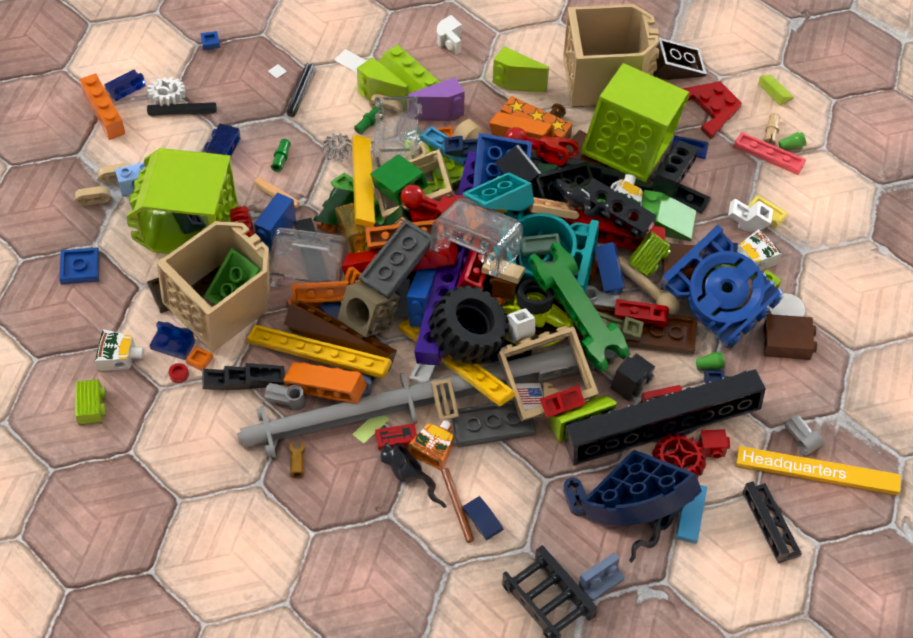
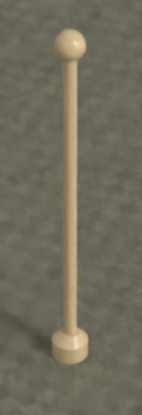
(470, 130)

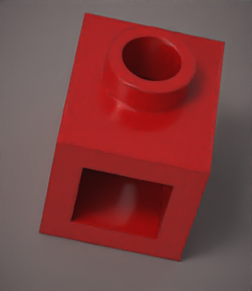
(714, 443)

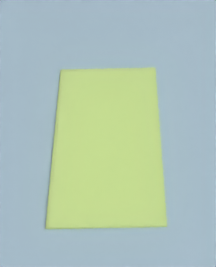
(368, 429)

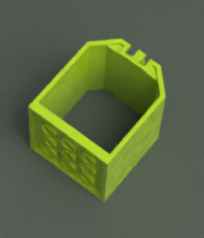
(634, 122)
(179, 184)

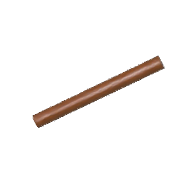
(457, 505)

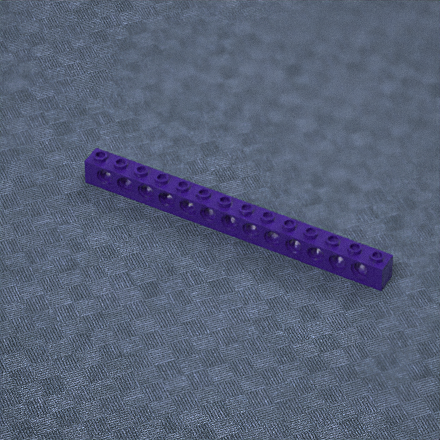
(445, 279)

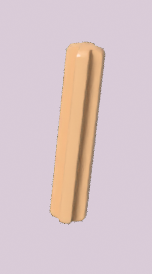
(271, 190)

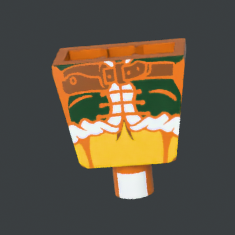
(433, 445)

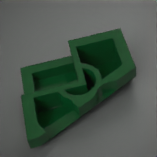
(337, 198)

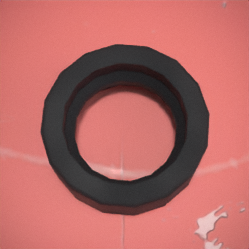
(533, 306)

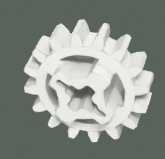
(166, 91)

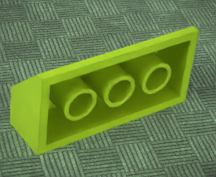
(407, 69)

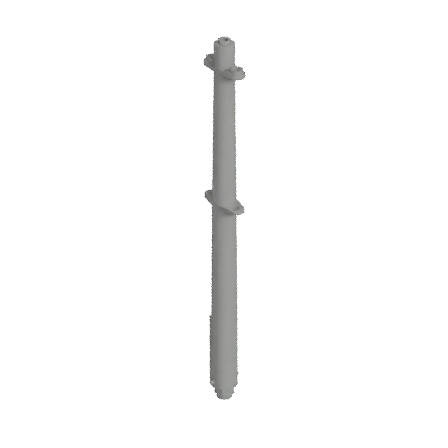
(530, 368)

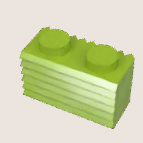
(649, 254)
(89, 402)

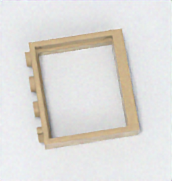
(425, 163)
(543, 339)

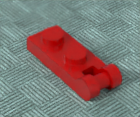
(642, 312)

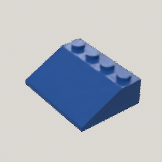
(488, 151)

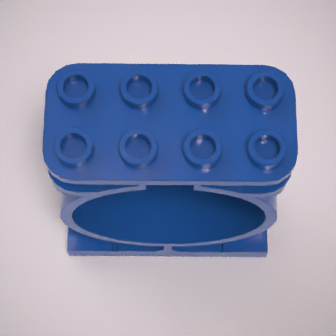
(725, 325)

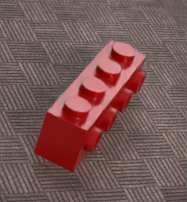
(471, 272)

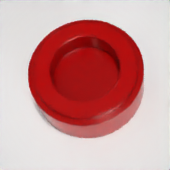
(178, 373)

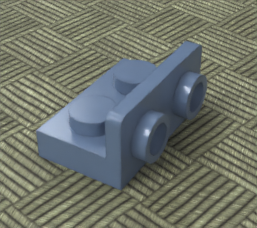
(601, 577)

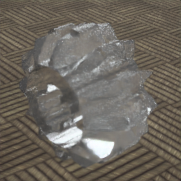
(337, 147)

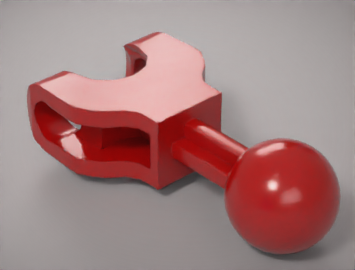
(547, 147)
(413, 197)

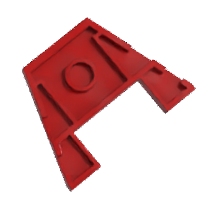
(716, 102)

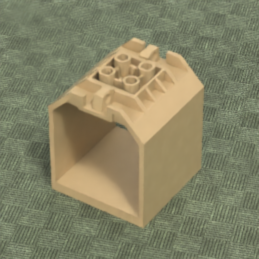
(600, 42)
(198, 258)

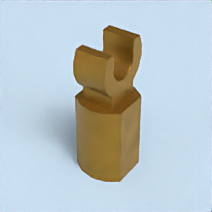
(297, 461)

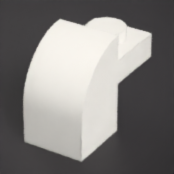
(448, 34)
(750, 218)
(520, 325)

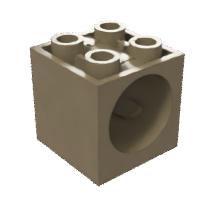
(367, 309)

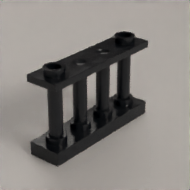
(559, 577)

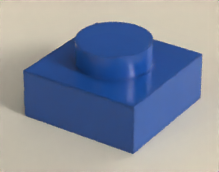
(210, 40)

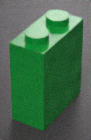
(395, 176)

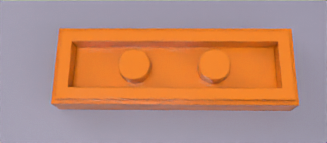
(319, 291)

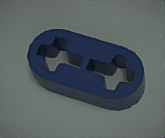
(571, 497)

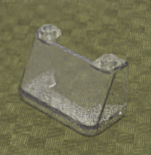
(395, 129)
(306, 256)

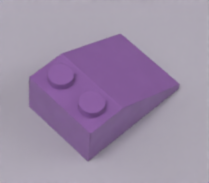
(441, 101)

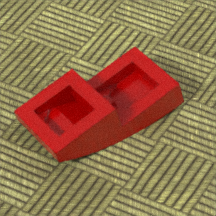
(562, 401)

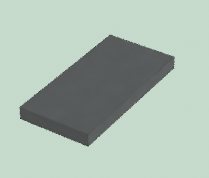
(396, 259)
(490, 424)

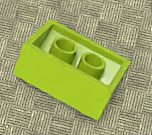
(593, 406)

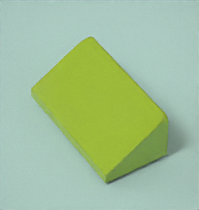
(775, 89)

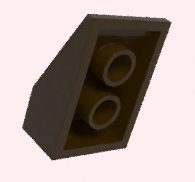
(678, 61)

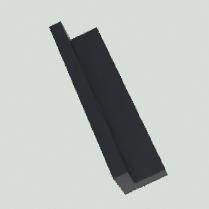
(768, 525)

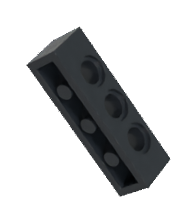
(674, 168)
(628, 209)

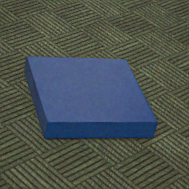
(79, 265)

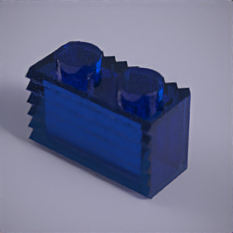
(223, 140)

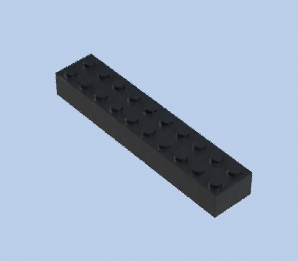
(664, 415)

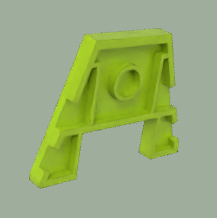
(454, 170)

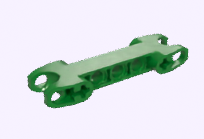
(596, 334)

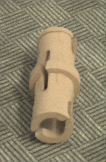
(772, 128)

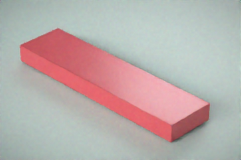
(769, 153)

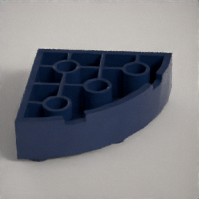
(640, 491)

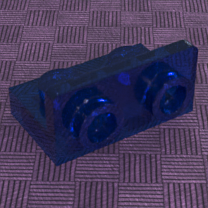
(125, 84)
(172, 340)

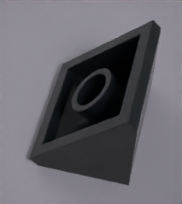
(518, 164)

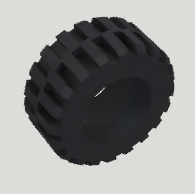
(457, 340)

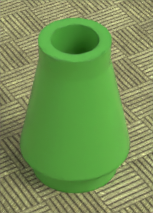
(794, 141)
(713, 361)

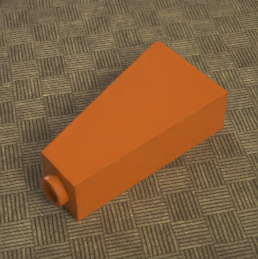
(536, 129)

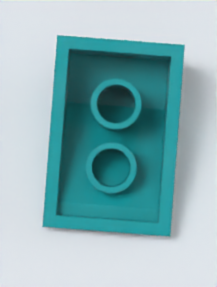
(503, 193)

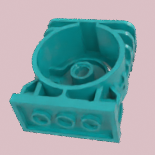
(575, 239)

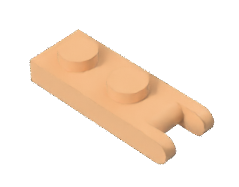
(552, 207)

